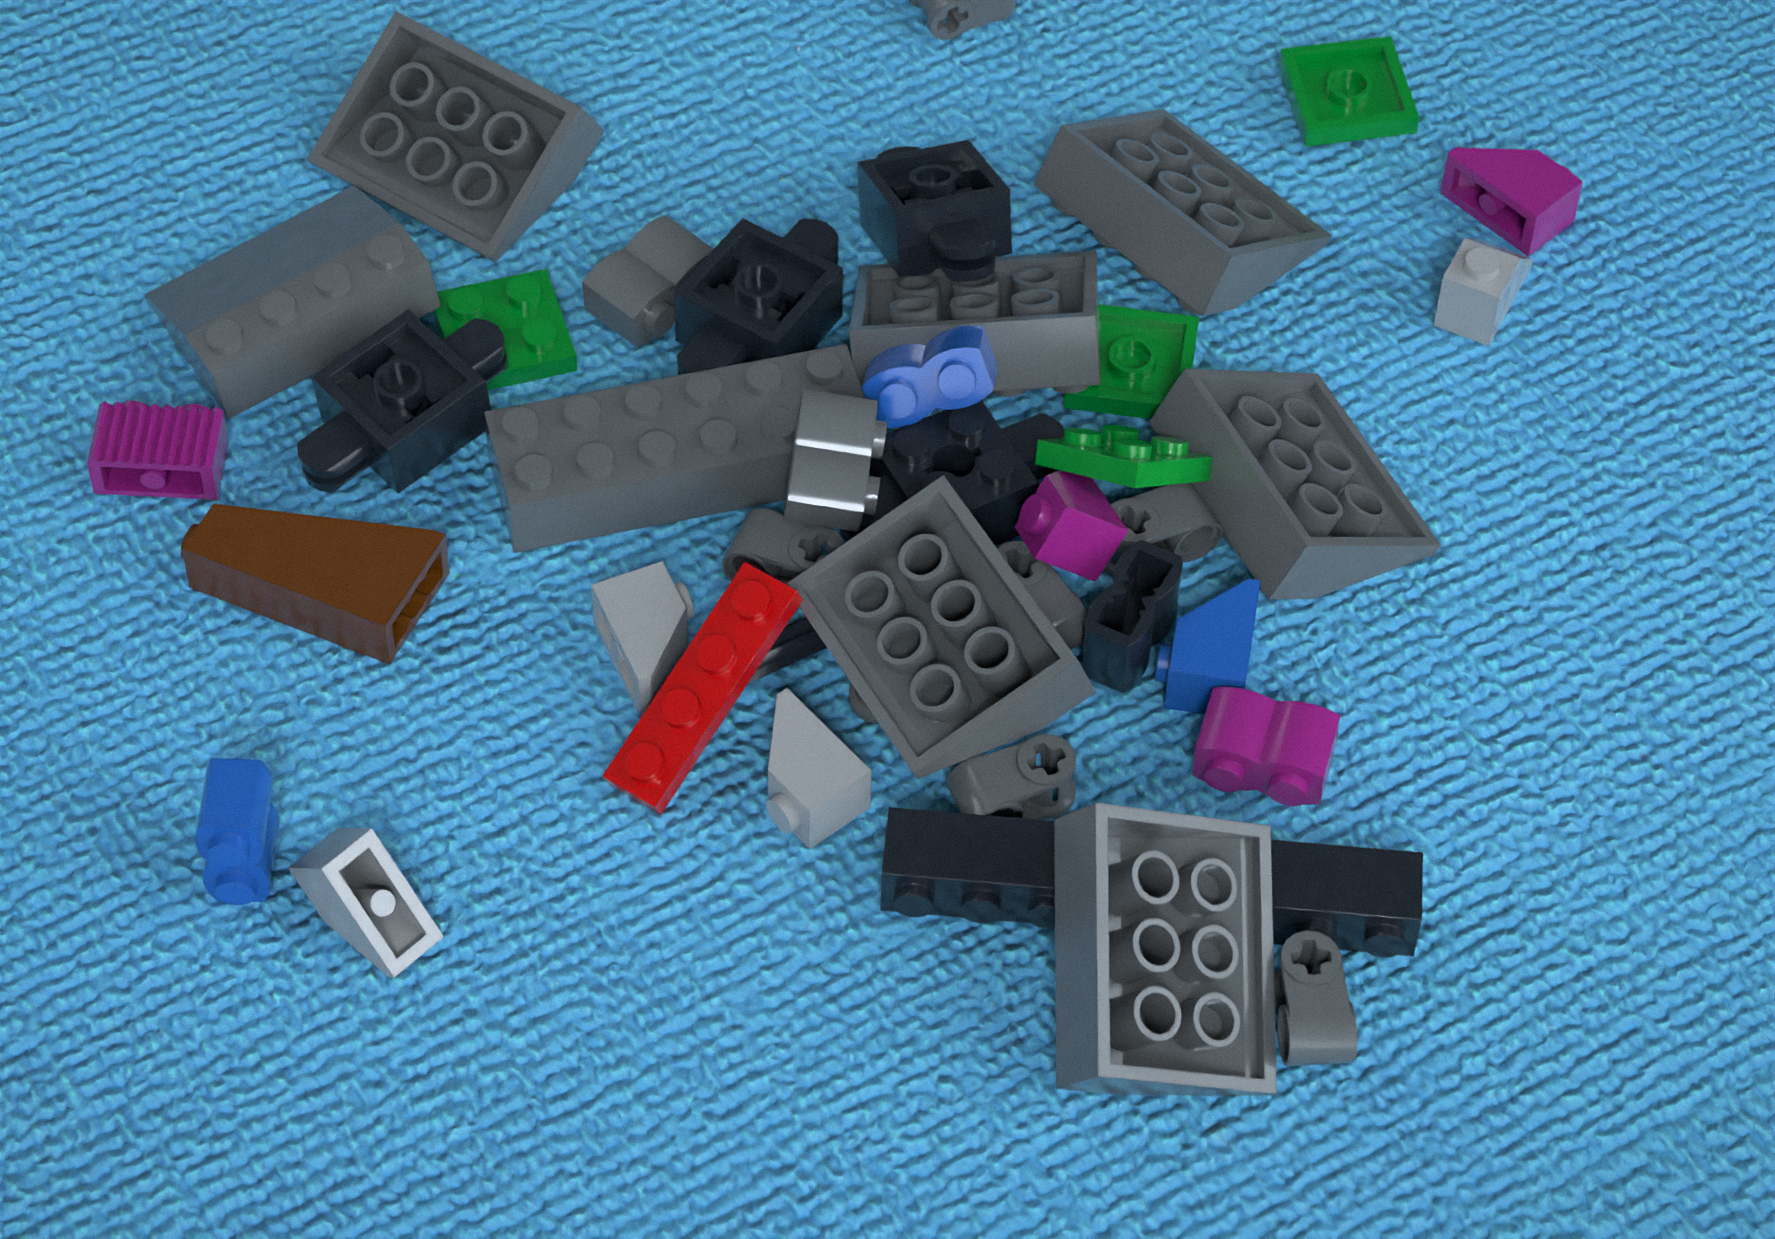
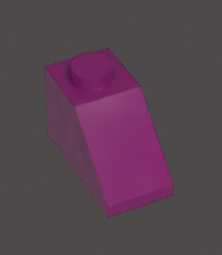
(1513, 193)
(1071, 525)

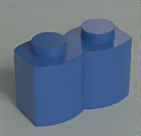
(944, 374)
(237, 830)

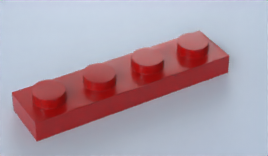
(702, 688)

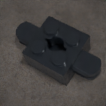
(936, 210)
(759, 296)
(379, 381)
(984, 465)

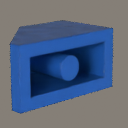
(1209, 649)

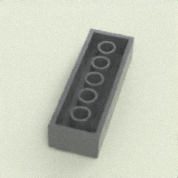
(655, 448)

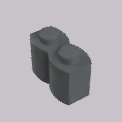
(637, 284)
(832, 461)

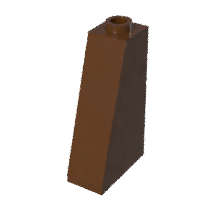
(319, 574)

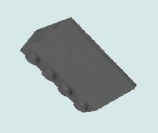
(454, 139)
(1177, 208)
(294, 298)
(1033, 309)
(1293, 481)
(940, 633)
(1163, 954)

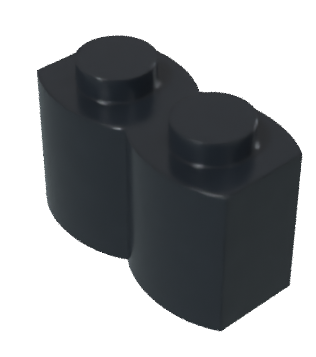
(1131, 616)

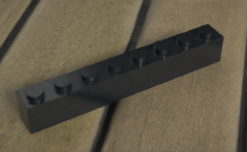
(1006, 872)

